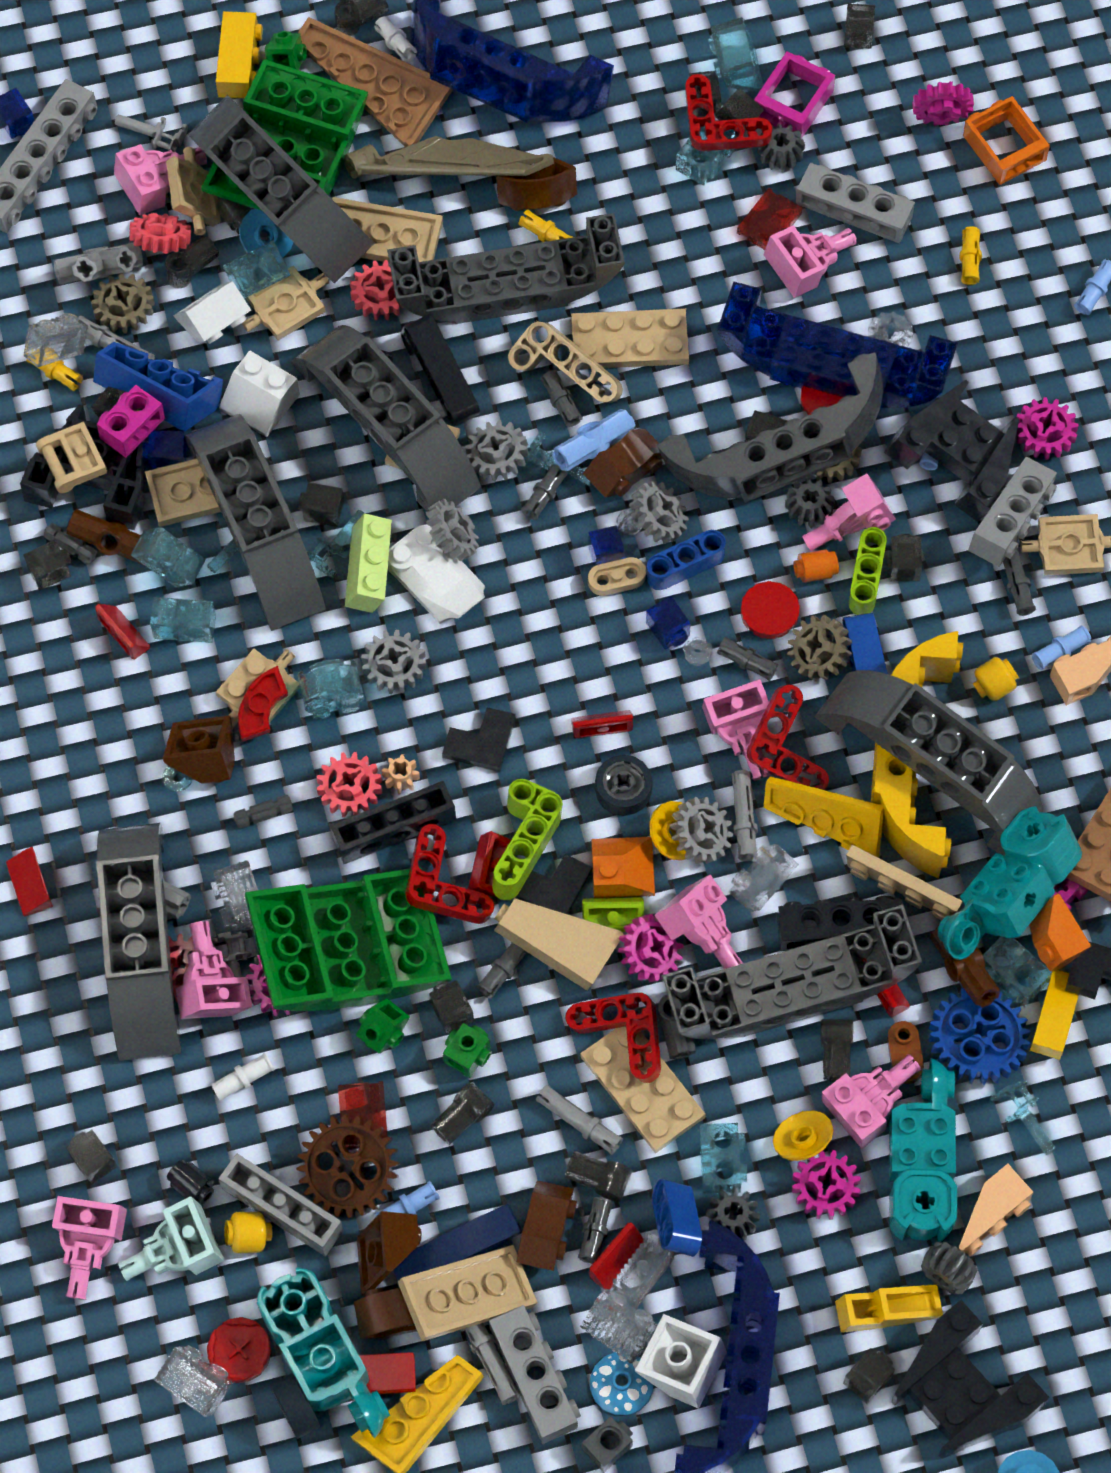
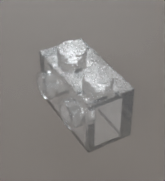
(763, 878)

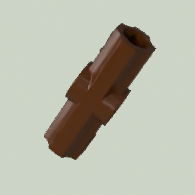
(95, 531)
(969, 973)

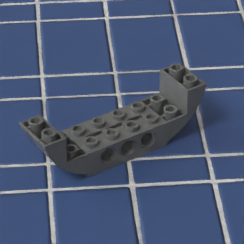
(281, 189)
(508, 278)
(391, 414)
(787, 452)
(258, 520)
(934, 745)
(136, 941)
(795, 981)

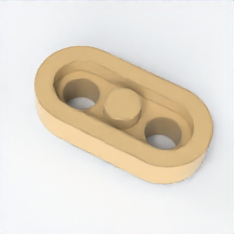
(615, 575)

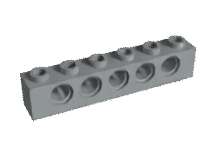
(52, 120)

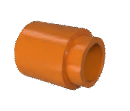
(816, 565)

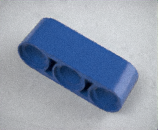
(692, 548)
(866, 644)
(676, 1217)

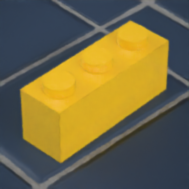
(237, 53)

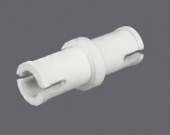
(395, 39)
(242, 1076)

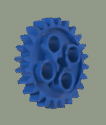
(989, 1059)

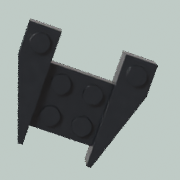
(963, 445)
(123, 478)
(957, 1393)

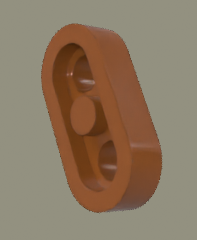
(901, 1048)

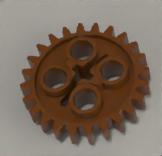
(371, 1149)

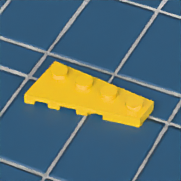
(827, 813)
(420, 1416)

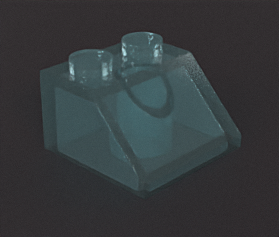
(736, 56)

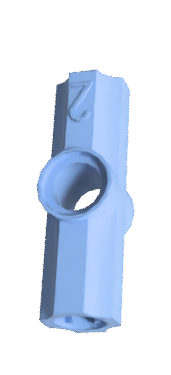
(592, 439)

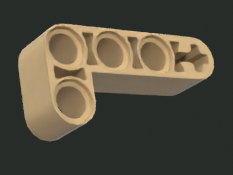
(570, 366)

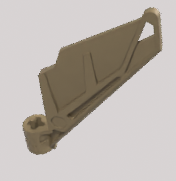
(446, 157)

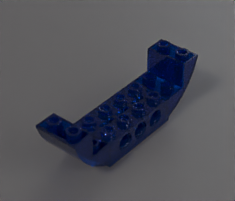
(505, 74)
(819, 354)
(754, 1308)

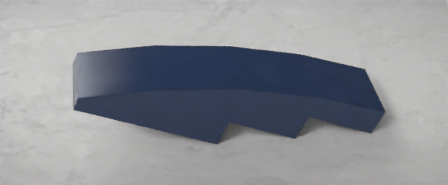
(463, 1242)

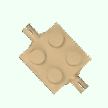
(186, 195)
(286, 304)
(1069, 544)
(251, 667)

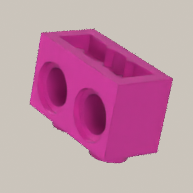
(136, 424)

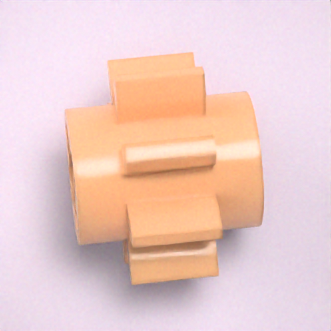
(398, 781)

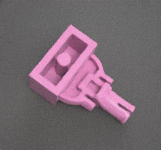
(146, 176)
(804, 257)
(862, 510)
(736, 718)
(701, 919)
(209, 982)
(867, 1099)
(86, 1235)

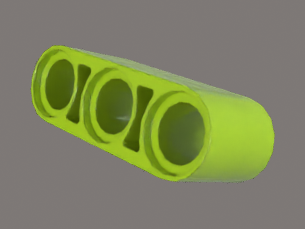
(867, 559)

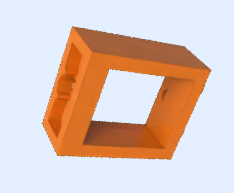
(1021, 160)

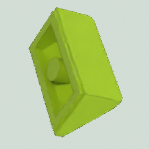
(612, 911)

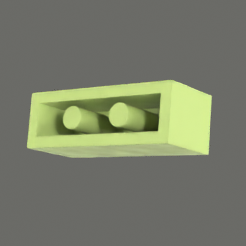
(368, 563)

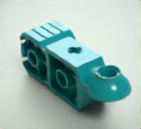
(1013, 885)
(924, 1160)
(319, 1349)

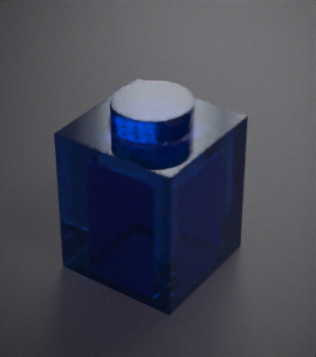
(15, 113)
(165, 448)
(605, 545)
(668, 623)

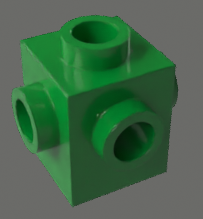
(286, 49)
(382, 1026)
(467, 1049)

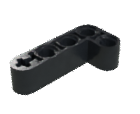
(441, 369)

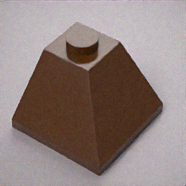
(202, 749)
(385, 1246)

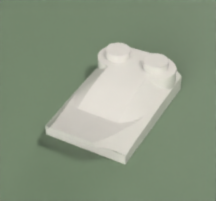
(432, 577)

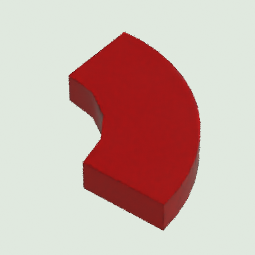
(258, 703)

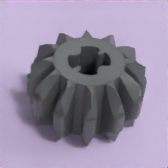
(783, 149)
(810, 494)
(745, 1212)
(949, 1268)

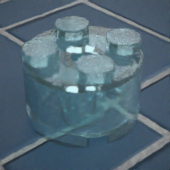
(331, 688)

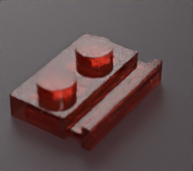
(768, 217)
(366, 1101)

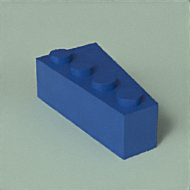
(183, 394)

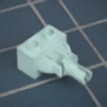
(178, 1243)

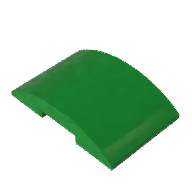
(305, 117)
(345, 943)

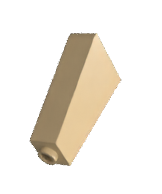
(559, 940)

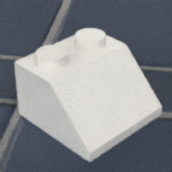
(213, 313)
(259, 393)
(681, 1360)

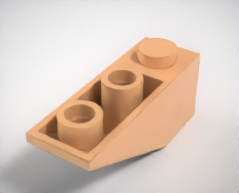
(1082, 673)
(998, 1200)

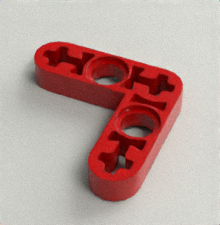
(715, 129)
(774, 741)
(429, 883)
(634, 1024)

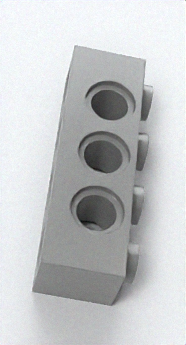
(861, 214)
(1013, 511)
(281, 1204)
(547, 1422)

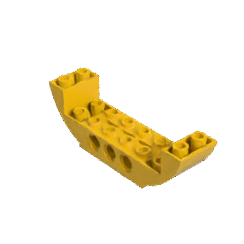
(896, 784)

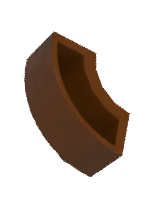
(540, 189)
(624, 463)
(545, 1225)
(383, 1314)

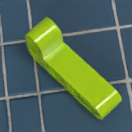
(523, 843)

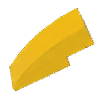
(1054, 1017)
(888, 1307)

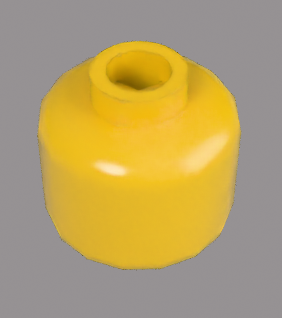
(995, 679)
(247, 1232)

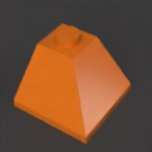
(623, 867)
(1057, 935)

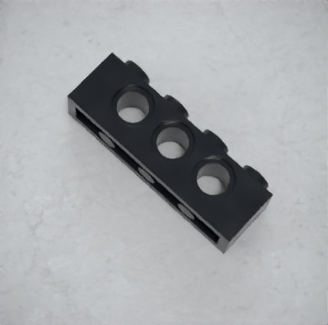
(392, 822)
(792, 914)

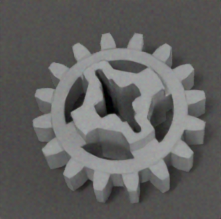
(497, 450)
(658, 512)
(452, 530)
(394, 648)
(701, 830)

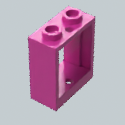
(778, 112)

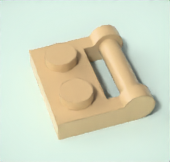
(80, 452)

